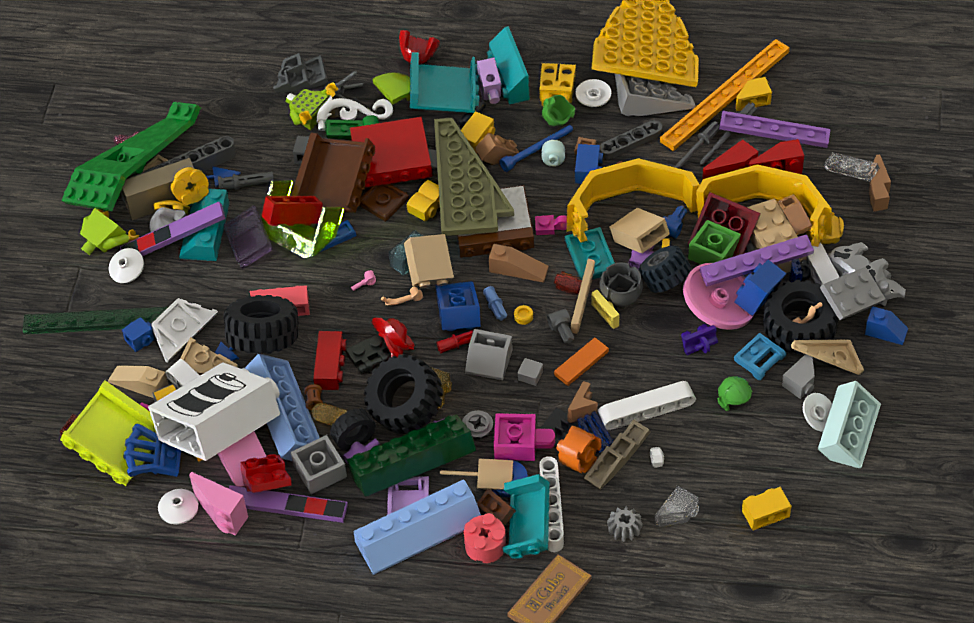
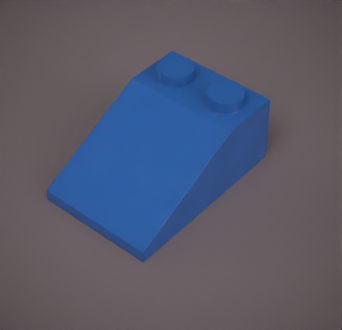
(458, 306)

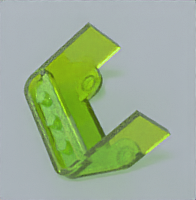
(301, 238)

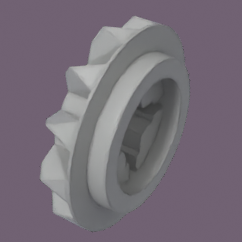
(473, 418)

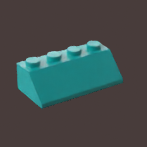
(510, 67)
(206, 242)

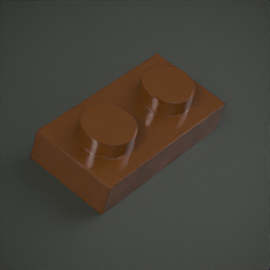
(493, 504)

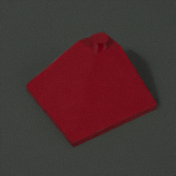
(729, 215)

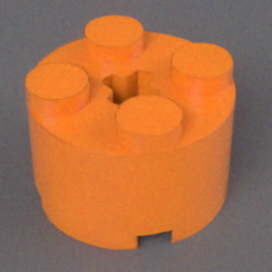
(578, 449)

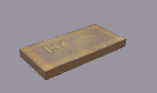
(550, 593)

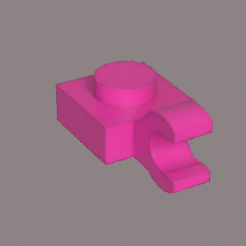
(547, 224)

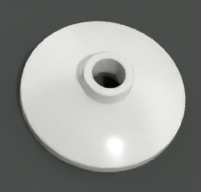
(593, 93)
(130, 270)
(816, 410)
(181, 512)

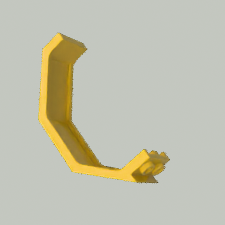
(625, 178)
(768, 184)

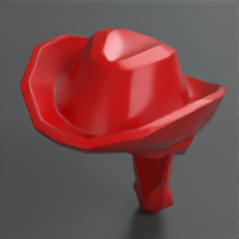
(394, 335)

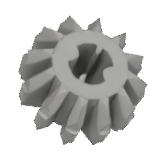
(624, 524)

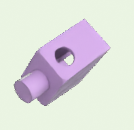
(489, 85)

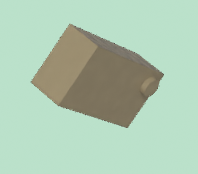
(151, 187)

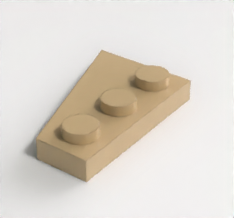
(201, 358)

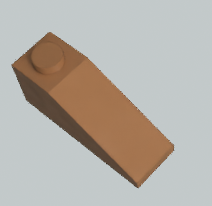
(514, 263)

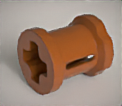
(313, 397)

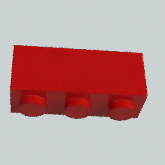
(291, 210)
(329, 360)

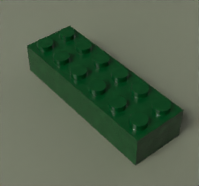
(411, 454)

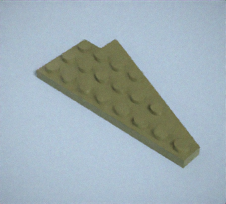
(467, 190)

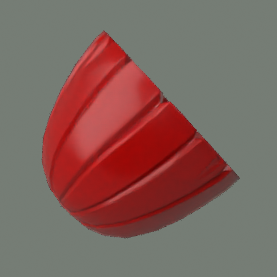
(411, 44)

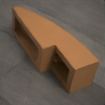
(880, 187)

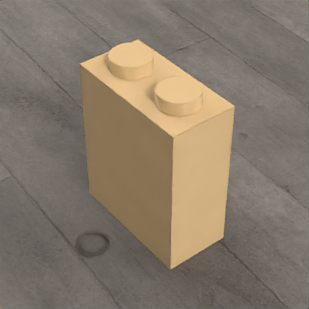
(639, 230)
(428, 260)

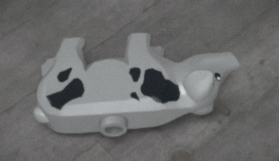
(850, 258)

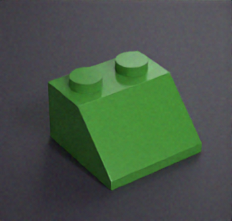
(713, 243)

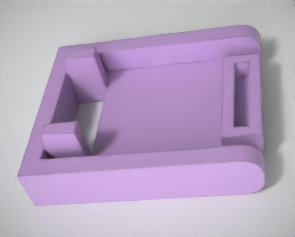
(403, 498)

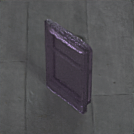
(247, 237)

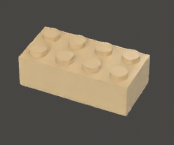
(772, 228)

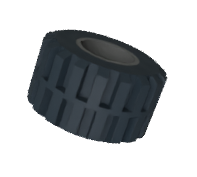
(664, 269)

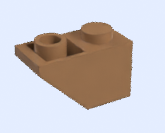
(494, 148)
(795, 214)

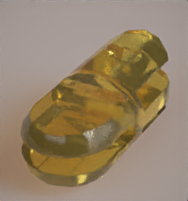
(327, 413)

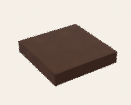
(383, 200)

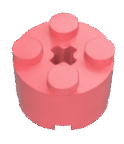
(484, 538)

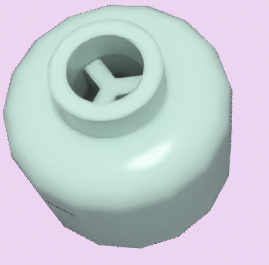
(553, 153)

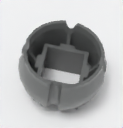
(625, 277)

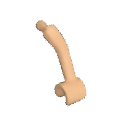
(415, 295)
(811, 313)

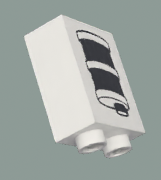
(215, 410)

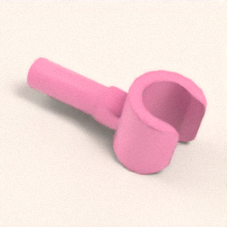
(369, 280)

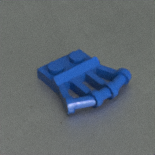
(165, 457)

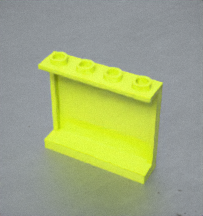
(103, 428)

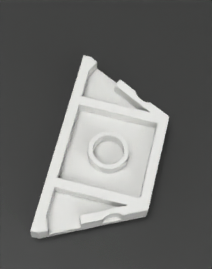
(178, 324)

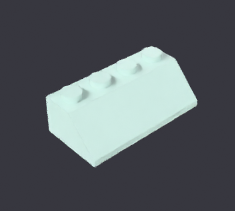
(849, 425)

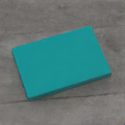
(594, 248)

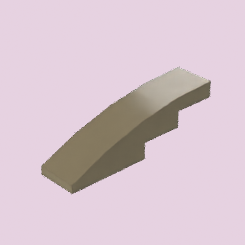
(617, 455)

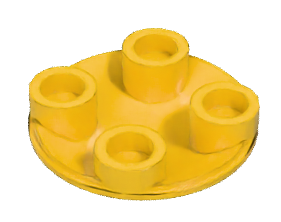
(172, 204)

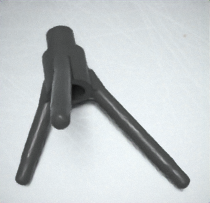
(339, 93)

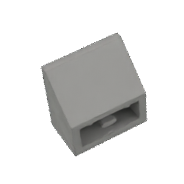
(488, 354)

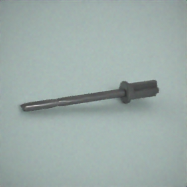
(749, 109)
(704, 138)

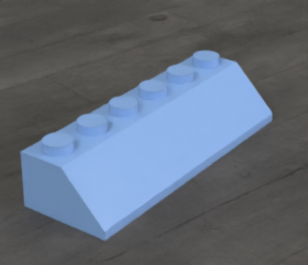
(294, 424)
(416, 527)

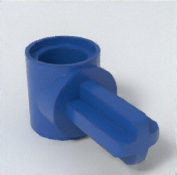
(674, 221)

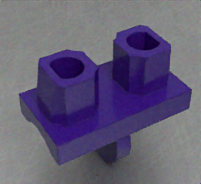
(699, 340)

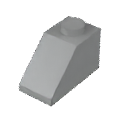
(800, 377)

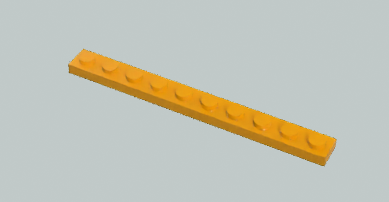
(723, 95)

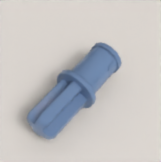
(495, 303)

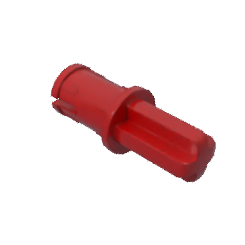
(454, 342)

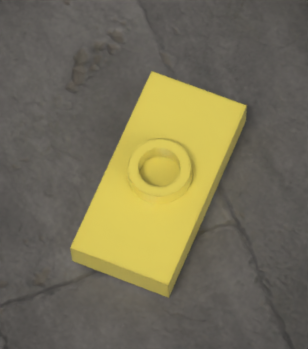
(605, 309)

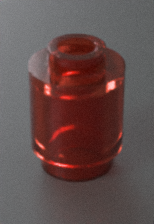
(568, 282)

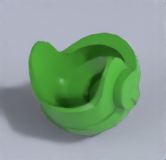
(557, 110)
(733, 391)

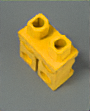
(552, 84)

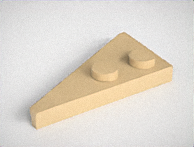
(835, 352)

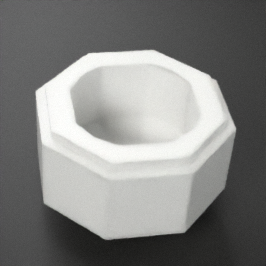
(657, 457)

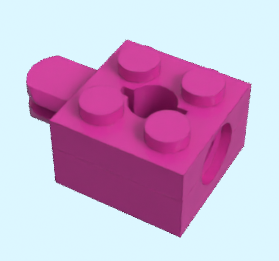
(522, 429)

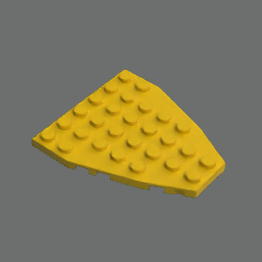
(646, 43)

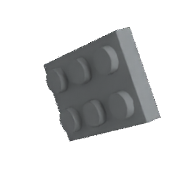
(852, 293)

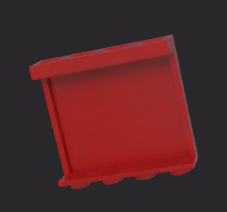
(399, 151)

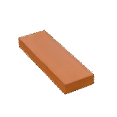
(581, 361)

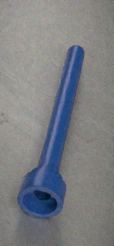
(508, 162)

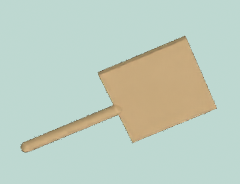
(490, 473)

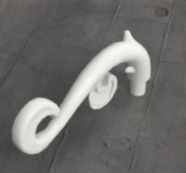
(330, 104)

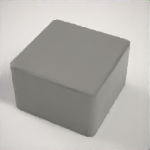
(530, 371)

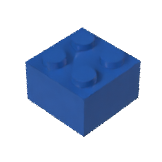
(759, 286)

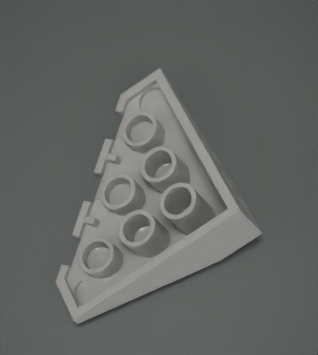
(649, 97)

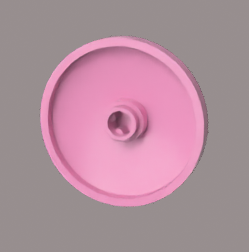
(715, 302)

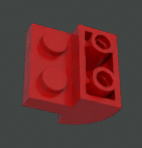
(264, 473)

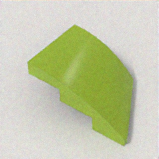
(393, 86)

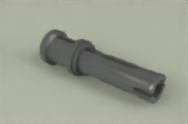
(236, 181)

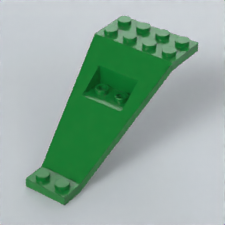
(101, 179)

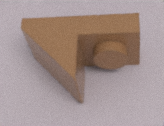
(581, 403)

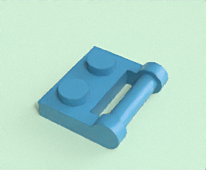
(755, 352)

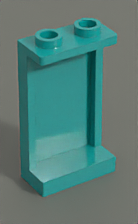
(531, 520)

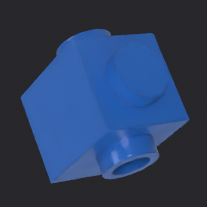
(138, 334)

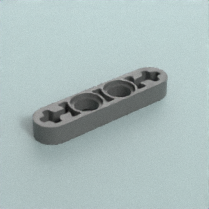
(649, 130)

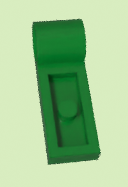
(341, 128)

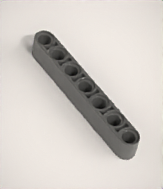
(205, 156)

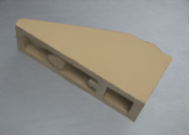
(139, 379)

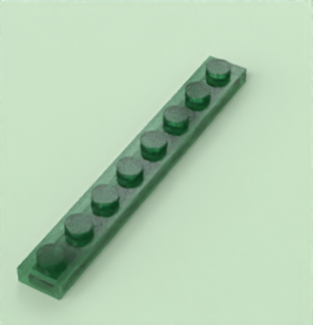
(88, 320)

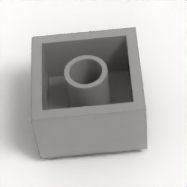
(318, 464)

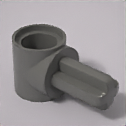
(560, 322)

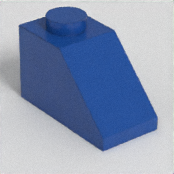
(886, 326)

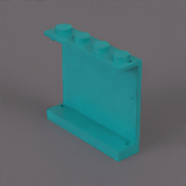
(443, 87)

